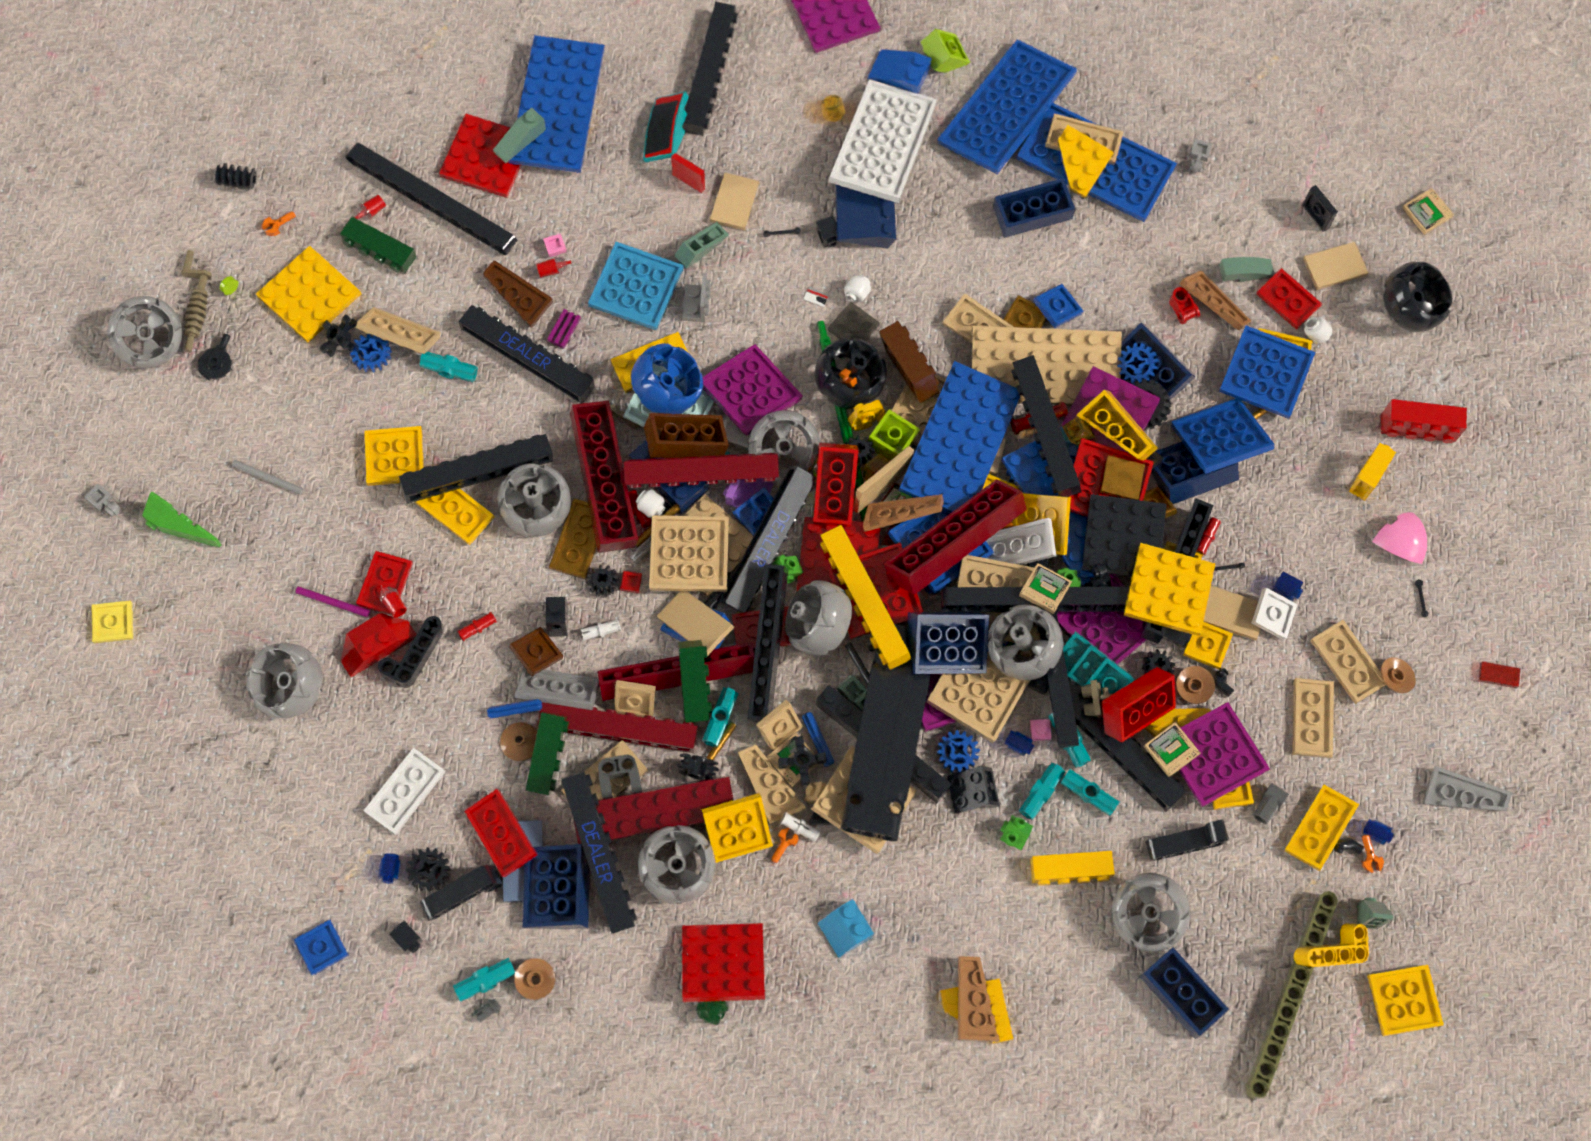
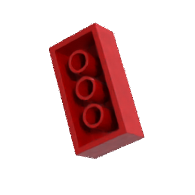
(1423, 421)
(835, 483)
(1139, 704)

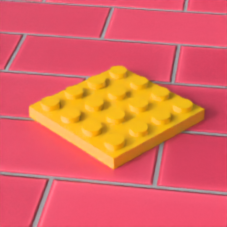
(308, 293)
(1169, 589)

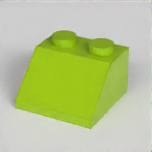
(944, 51)
(893, 435)

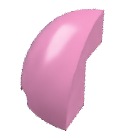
(1404, 538)

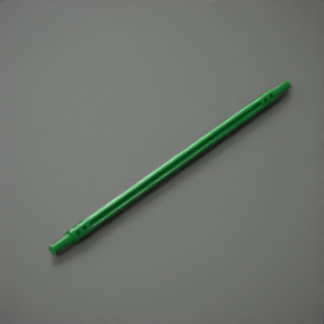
(842, 414)

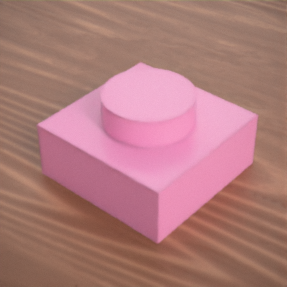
(554, 245)
(1040, 730)

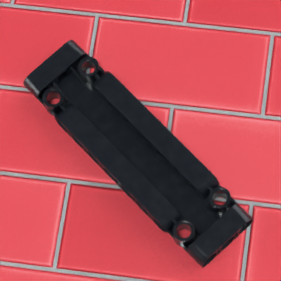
(885, 748)

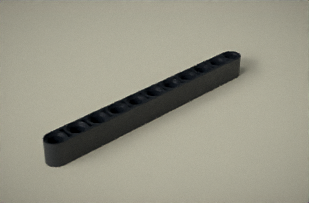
(431, 198)
(1003, 598)
(1060, 692)

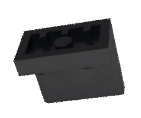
(973, 789)

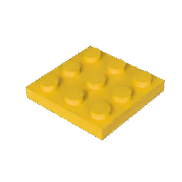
(392, 453)
(1052, 507)
(737, 827)
(1405, 1000)

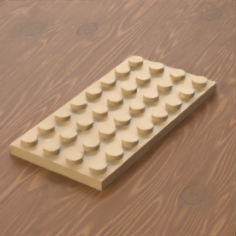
(1061, 356)

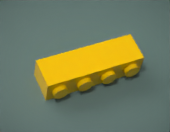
(1072, 867)

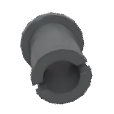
(487, 1010)

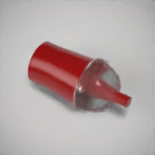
(370, 208)
(552, 266)
(392, 600)

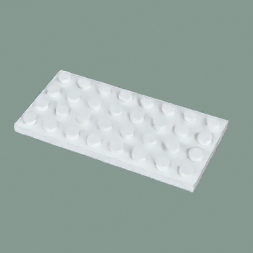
(883, 141)

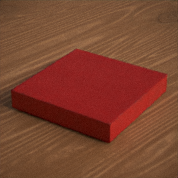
(688, 172)

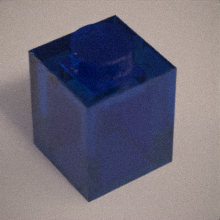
(1288, 586)

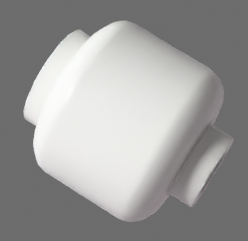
(857, 288)
(1318, 329)
(650, 503)

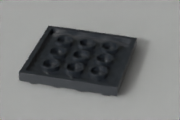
(1117, 529)

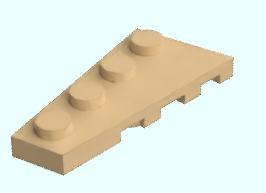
(775, 793)

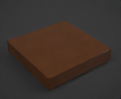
(536, 651)

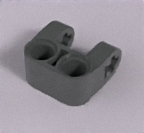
(618, 772)

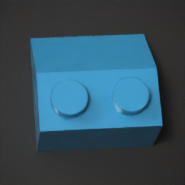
(846, 928)

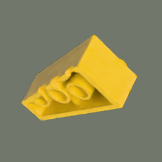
(1116, 423)

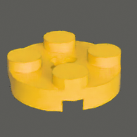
(866, 414)

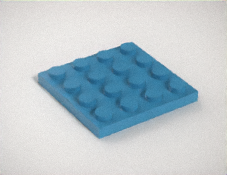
(636, 285)

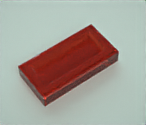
(1499, 674)

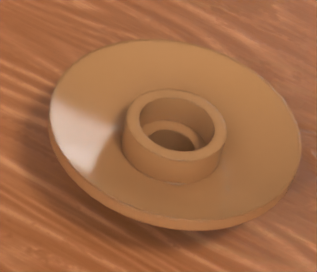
(1398, 675)
(1201, 678)
(514, 750)
(530, 969)

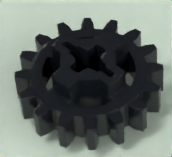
(421, 873)

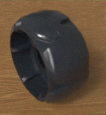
(1423, 306)
(862, 357)

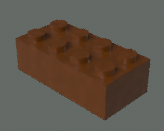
(909, 361)
(685, 435)

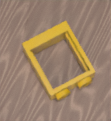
(1372, 471)

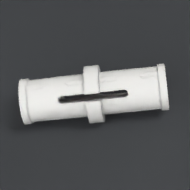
(600, 629)
(799, 827)

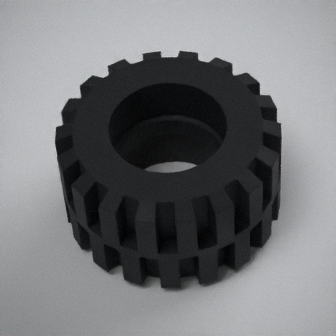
(1163, 406)

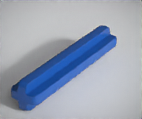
(514, 708)
(817, 737)

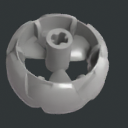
(160, 314)
(782, 422)
(546, 480)
(818, 618)
(1019, 624)
(303, 681)
(686, 840)
(1131, 928)

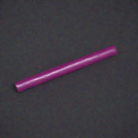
(333, 602)

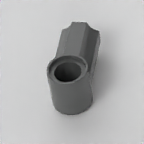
(1272, 799)

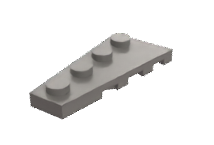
(1461, 791)

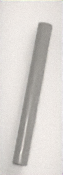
(267, 477)

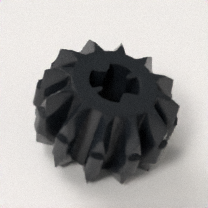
(866, 449)
(604, 574)
(1156, 657)

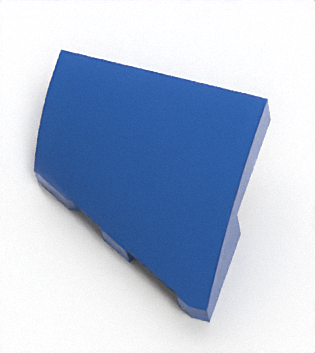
(753, 510)

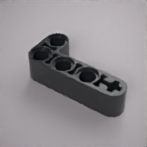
(414, 650)
(1188, 841)
(460, 891)

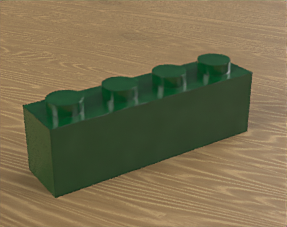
(378, 245)
(693, 680)
(546, 753)

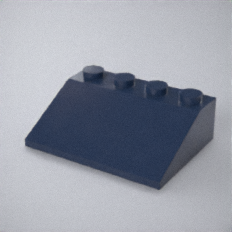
(864, 218)
(1171, 372)
(1183, 478)
(948, 642)
(557, 888)

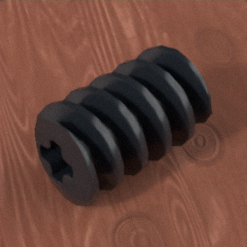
(236, 177)

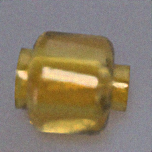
(832, 108)

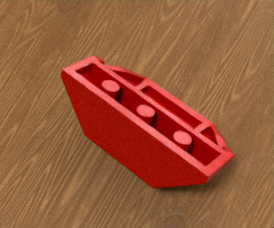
(374, 641)

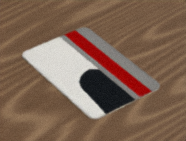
(816, 297)

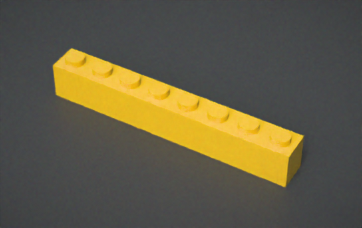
(865, 598)

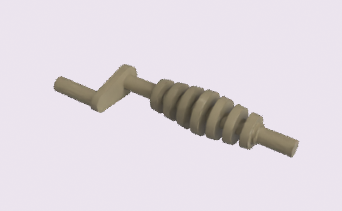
(197, 306)

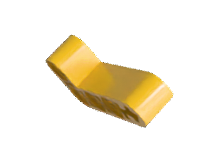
(1352, 950)

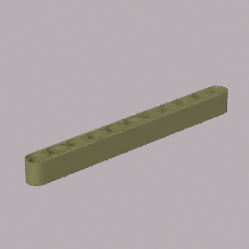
(1290, 1004)

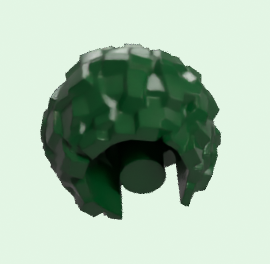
(712, 1011)

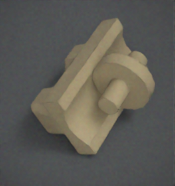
(1094, 690)

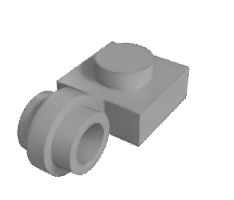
(1199, 151)
(99, 498)

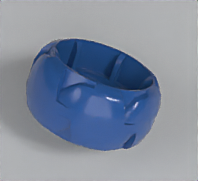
(659, 392)

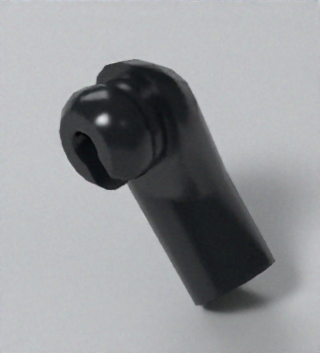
(1221, 682)
(1348, 843)

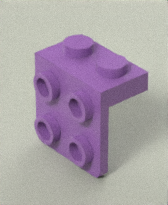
(741, 491)

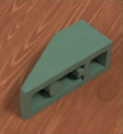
(521, 134)
(700, 245)
(1373, 913)

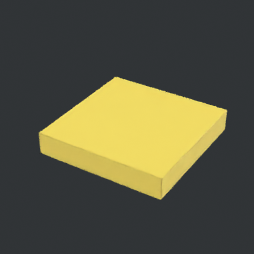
(112, 622)

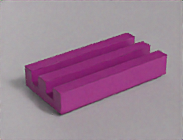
(570, 315)

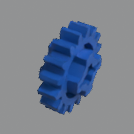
(1137, 355)
(371, 359)
(963, 757)

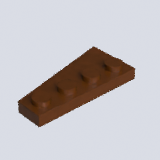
(521, 295)

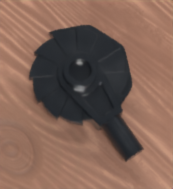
(216, 361)

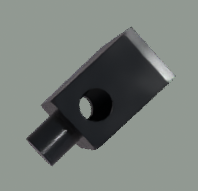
(557, 615)

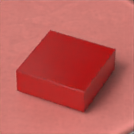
(631, 582)

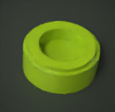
(228, 285)

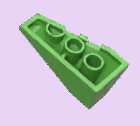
(165, 518)

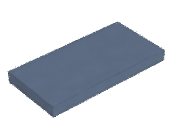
(514, 883)

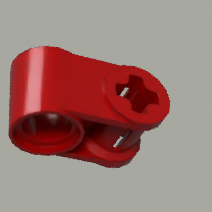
(1185, 308)

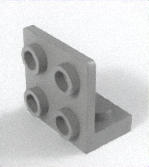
(696, 301)

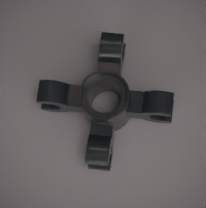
(338, 335)
(819, 758)
(697, 766)

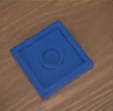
(1058, 305)
(321, 947)

